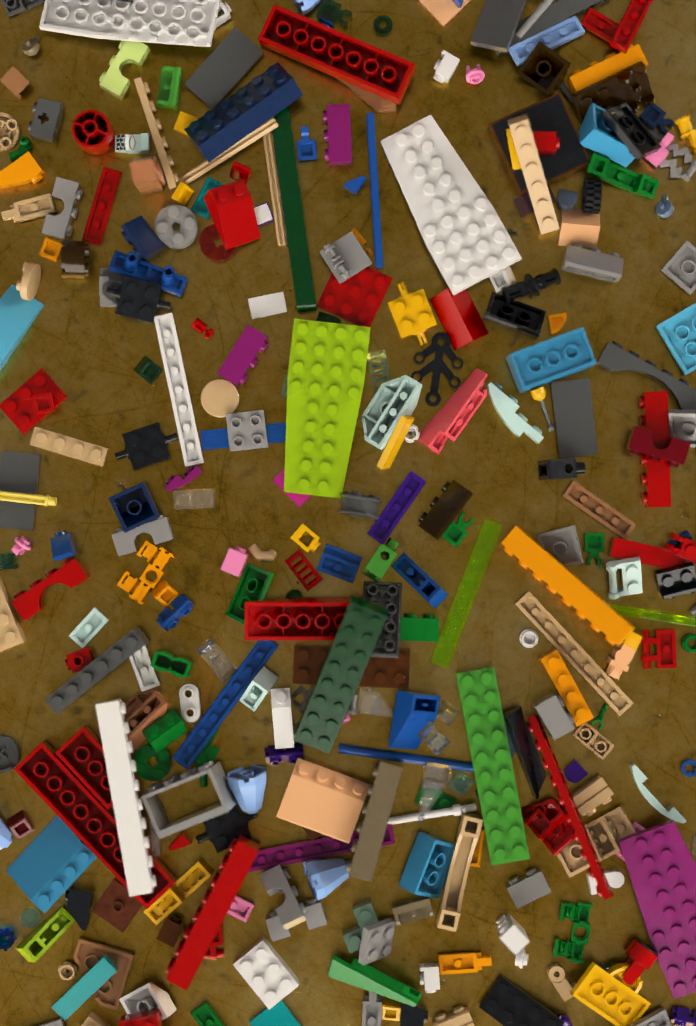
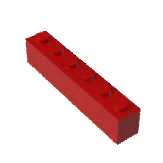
(656, 474)

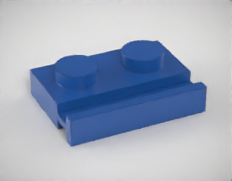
(339, 563)

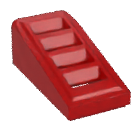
(308, 566)

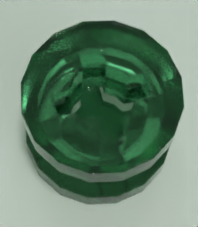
(7, 561)

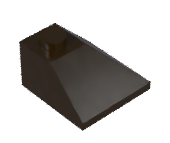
(544, 69)

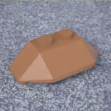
(141, 712)

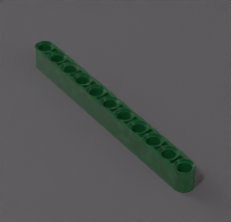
(293, 213)

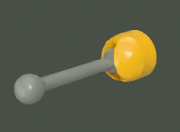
(539, 394)

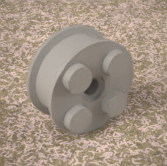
(168, 219)

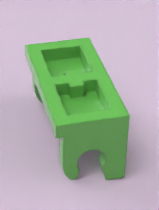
(169, 87)

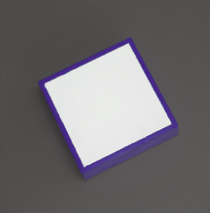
(263, 214)

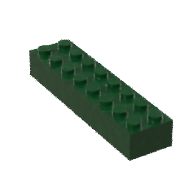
(340, 674)

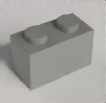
(528, 887)

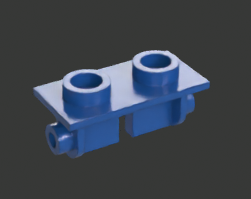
(182, 607)

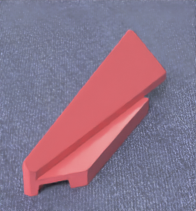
(455, 413)

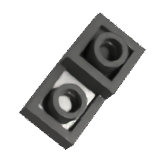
(15, 7)

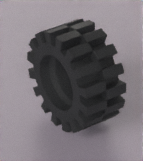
(592, 195)

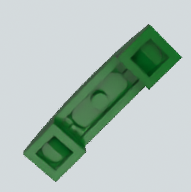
(622, 177)

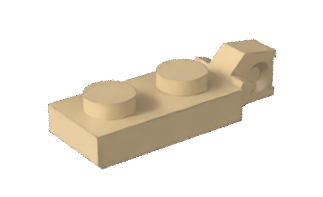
(30, 209)

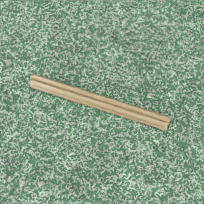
(205, 166)
(275, 189)

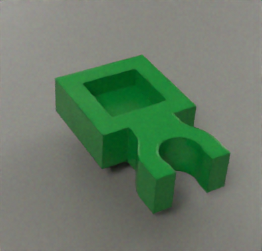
(455, 532)
(594, 544)

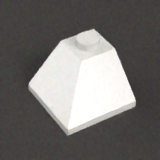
(148, 998)

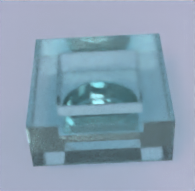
(460, 784)

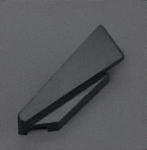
(525, 749)

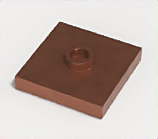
(117, 906)

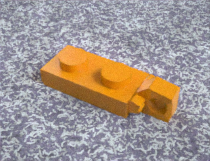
(462, 962)

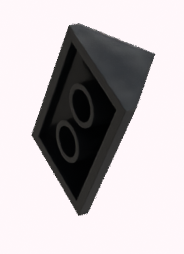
(514, 316)

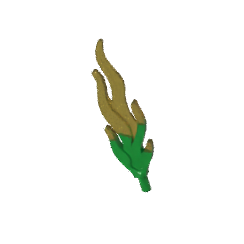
(208, 753)

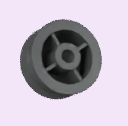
(359, 505)

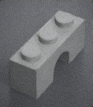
(60, 225)
(159, 530)
(291, 911)
(315, 918)

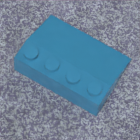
(50, 864)

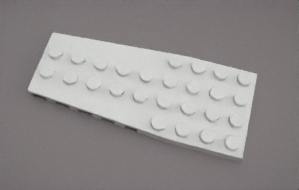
(141, 21)
(448, 206)

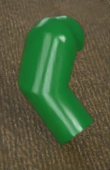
(25, 146)

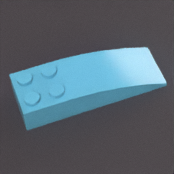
(15, 320)

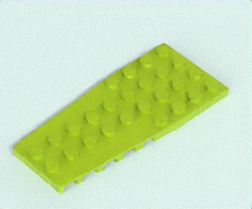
(323, 404)

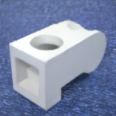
(614, 877)

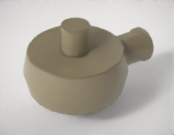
(31, 46)

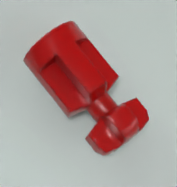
(201, 327)

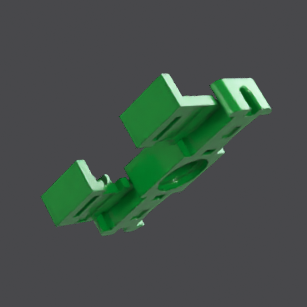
(575, 948)

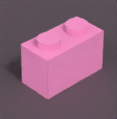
(235, 561)

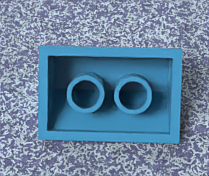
(601, 138)
(427, 865)

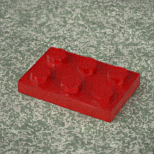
(20, 405)

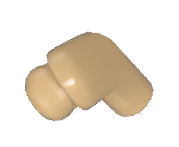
(262, 556)

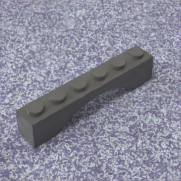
(616, 359)
(97, 670)

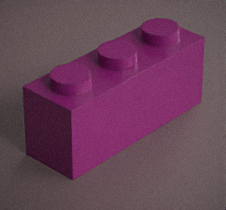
(338, 135)
(243, 356)

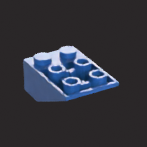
(410, 716)

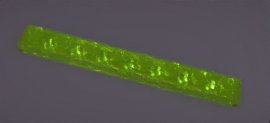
(466, 593)

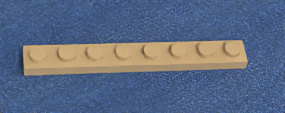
(574, 653)

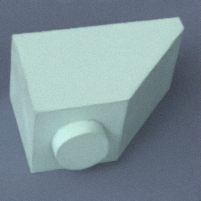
(258, 688)

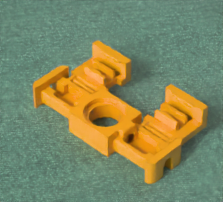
(158, 560)

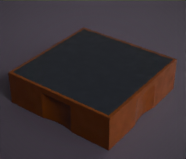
(544, 115)

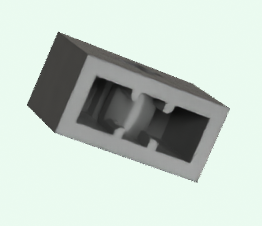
(48, 130)

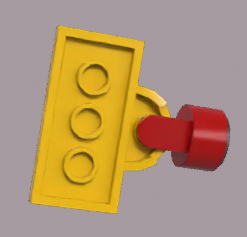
(616, 990)

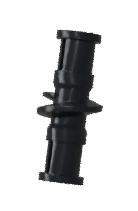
(531, 285)

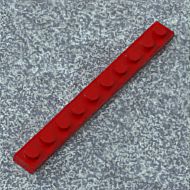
(572, 814)

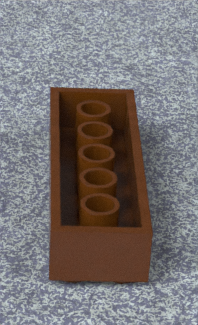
(378, 672)

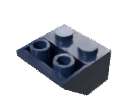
(142, 236)

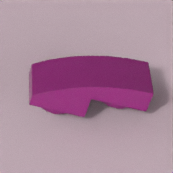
(177, 482)

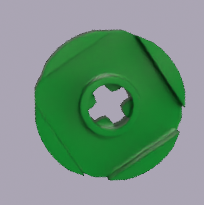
(143, 767)

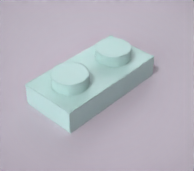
(88, 627)

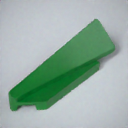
(373, 980)

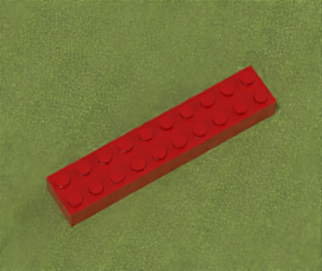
(85, 815)

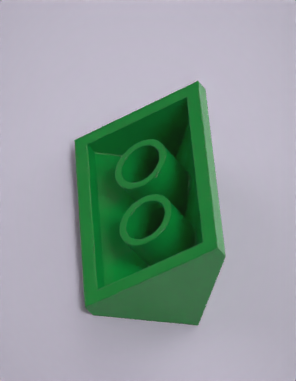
(251, 587)

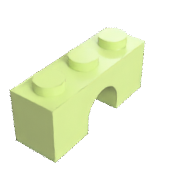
(113, 80)

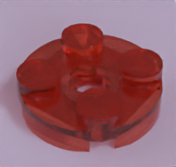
(208, 246)

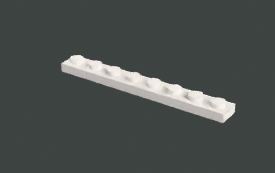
(178, 389)

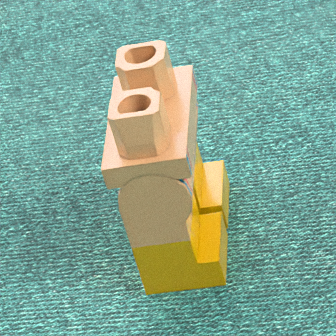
(622, 655)

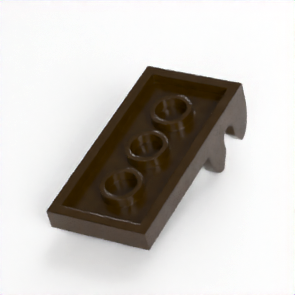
(623, 87)

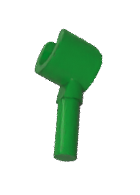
(600, 716)

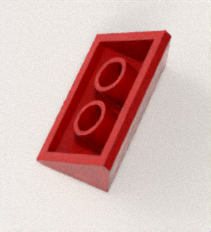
(458, 317)

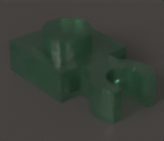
(331, 11)

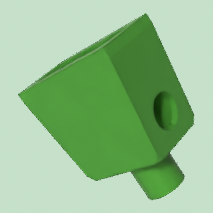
(376, 566)

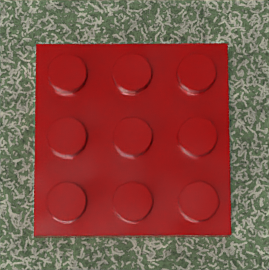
(357, 297)

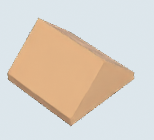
(578, 228)

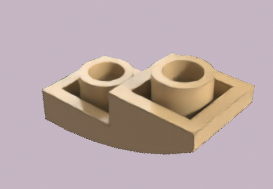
(593, 740)

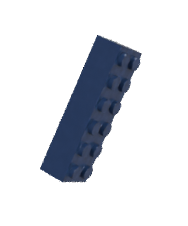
(243, 111)

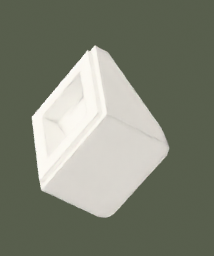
(503, 278)

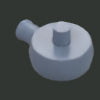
(664, 207)

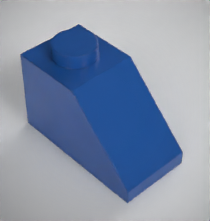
(63, 546)

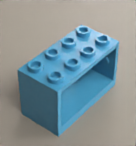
(551, 360)

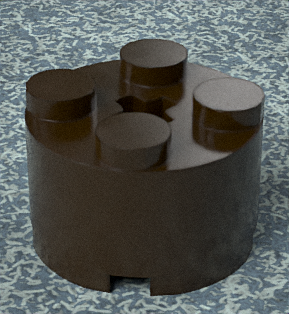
(73, 259)

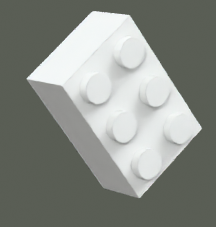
(266, 972)

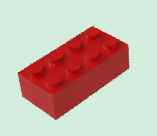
(86, 759)

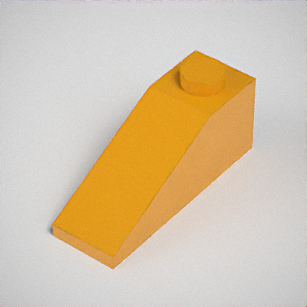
(21, 172)

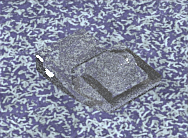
(194, 499)

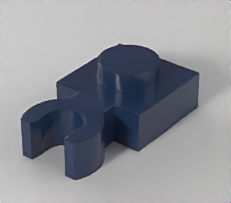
(654, 116)

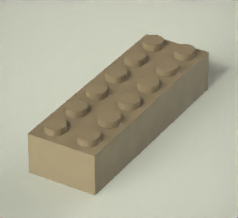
(375, 822)

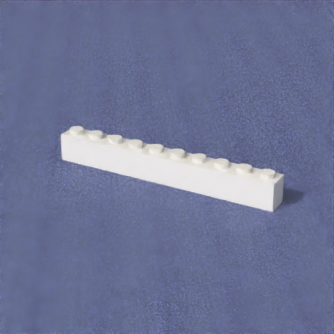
(125, 797)

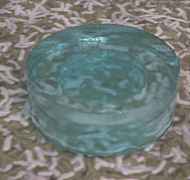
(30, 917)

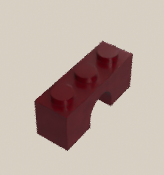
(641, 443)

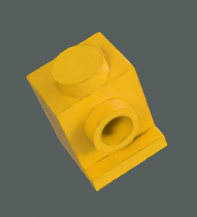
(299, 535)

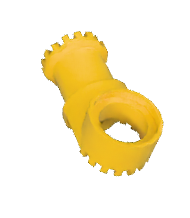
(686, 130)

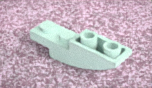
(506, 408)

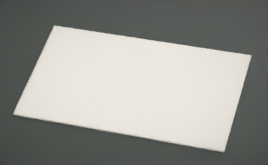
(267, 305)

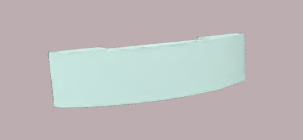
(639, 778)

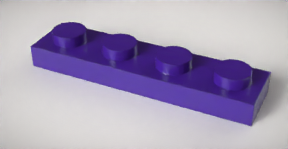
(396, 507)

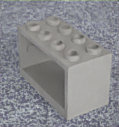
(156, 811)

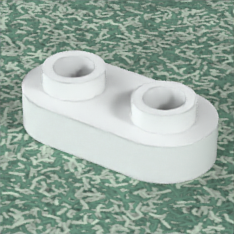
(190, 702)

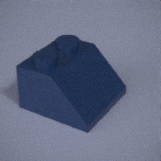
(134, 506)

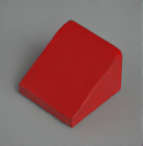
(240, 171)
(180, 841)

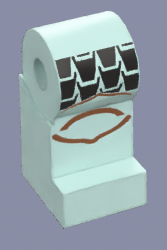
(133, 143)

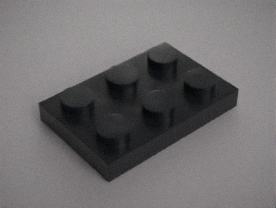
(631, 131)

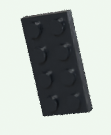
(515, 1007)

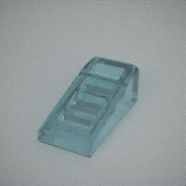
(374, 355)

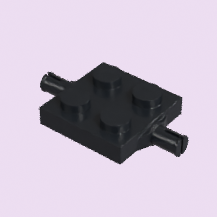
(138, 298)
(146, 446)
(225, 827)

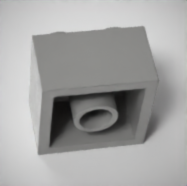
(553, 715)

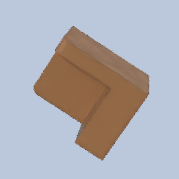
(14, 81)

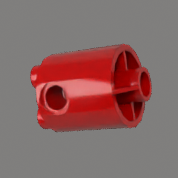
(93, 132)

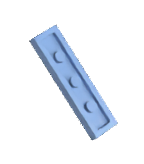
(551, 37)

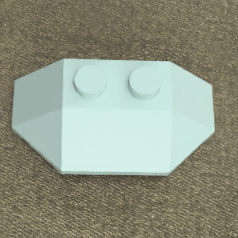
(390, 402)

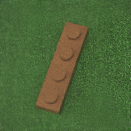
(599, 510)

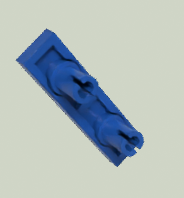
(133, 267)

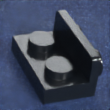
(676, 580)

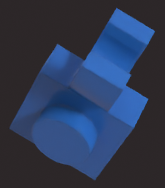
(306, 148)

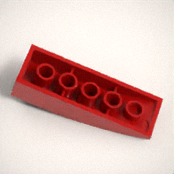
(294, 618)

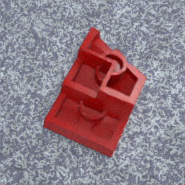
(549, 824)

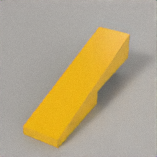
(179, 891)

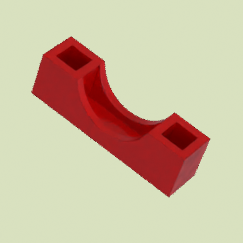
(30, 602)

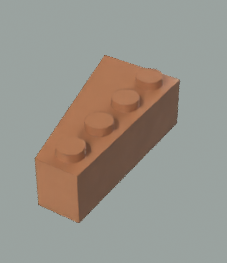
(147, 174)

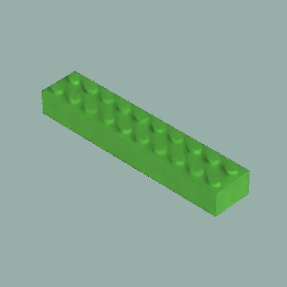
(492, 766)

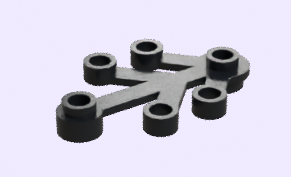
(437, 366)

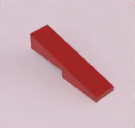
(648, 554)

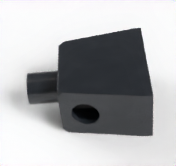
(555, 469)

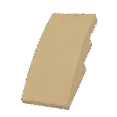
(605, 837)

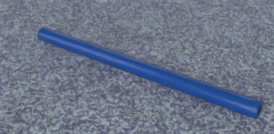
(403, 757)

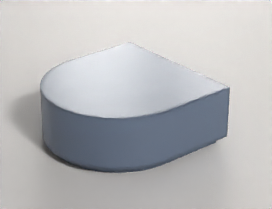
(566, 199)

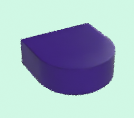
(574, 772)

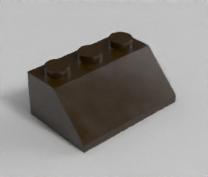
(444, 509)

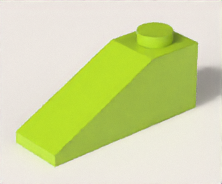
(45, 935)

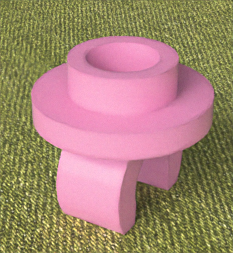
(475, 75)
(22, 544)

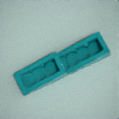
(85, 987)

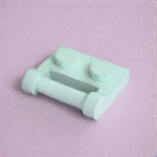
(630, 576)

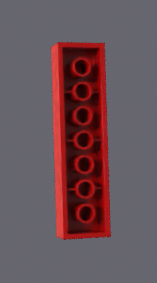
(336, 54)
(212, 913)

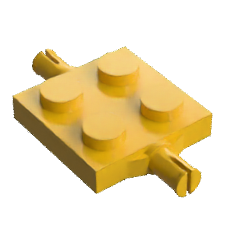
(412, 313)

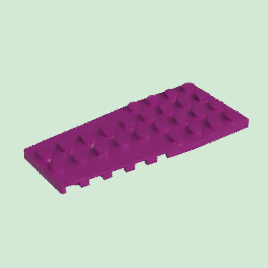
(666, 893)

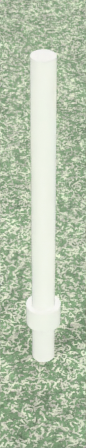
(456, 810)

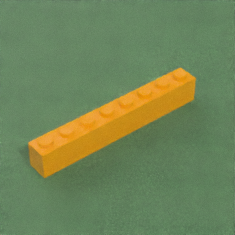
(568, 585)

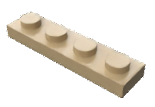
(69, 446)

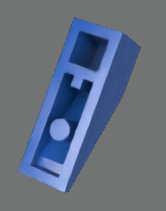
(419, 580)

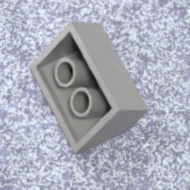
(592, 263)

